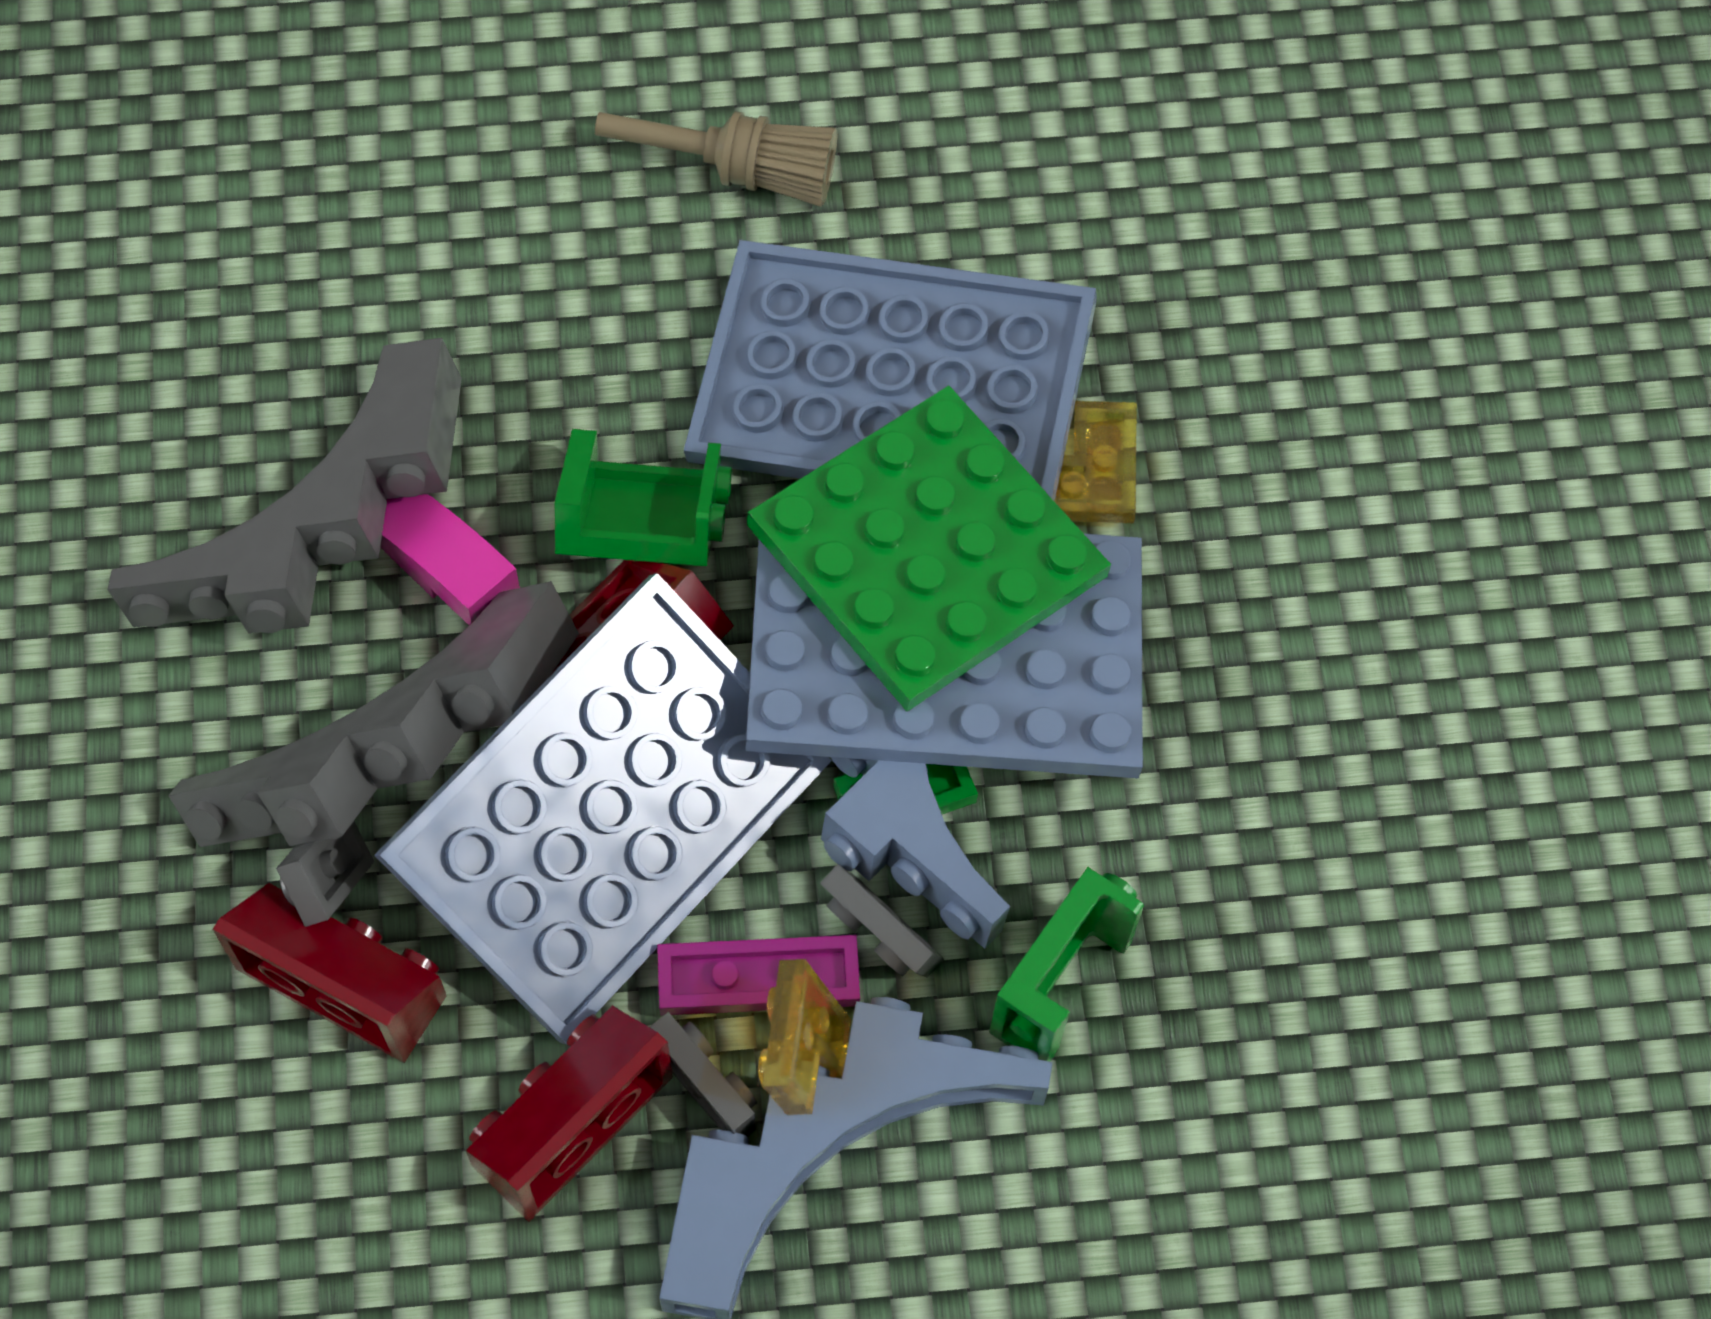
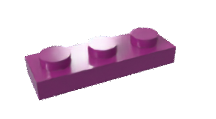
(741, 972)

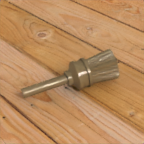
(745, 151)

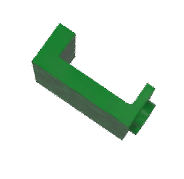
(639, 508)
(1094, 907)

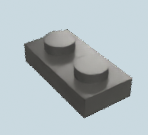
(323, 873)
(858, 905)
(723, 1099)

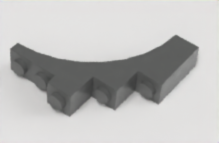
(332, 516)
(398, 738)

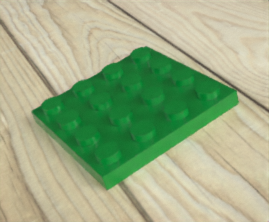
(928, 546)

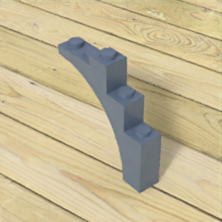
(898, 823)
(888, 1075)

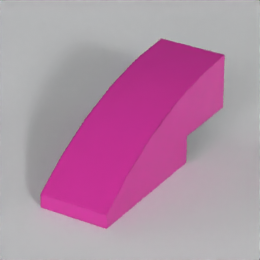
(445, 555)

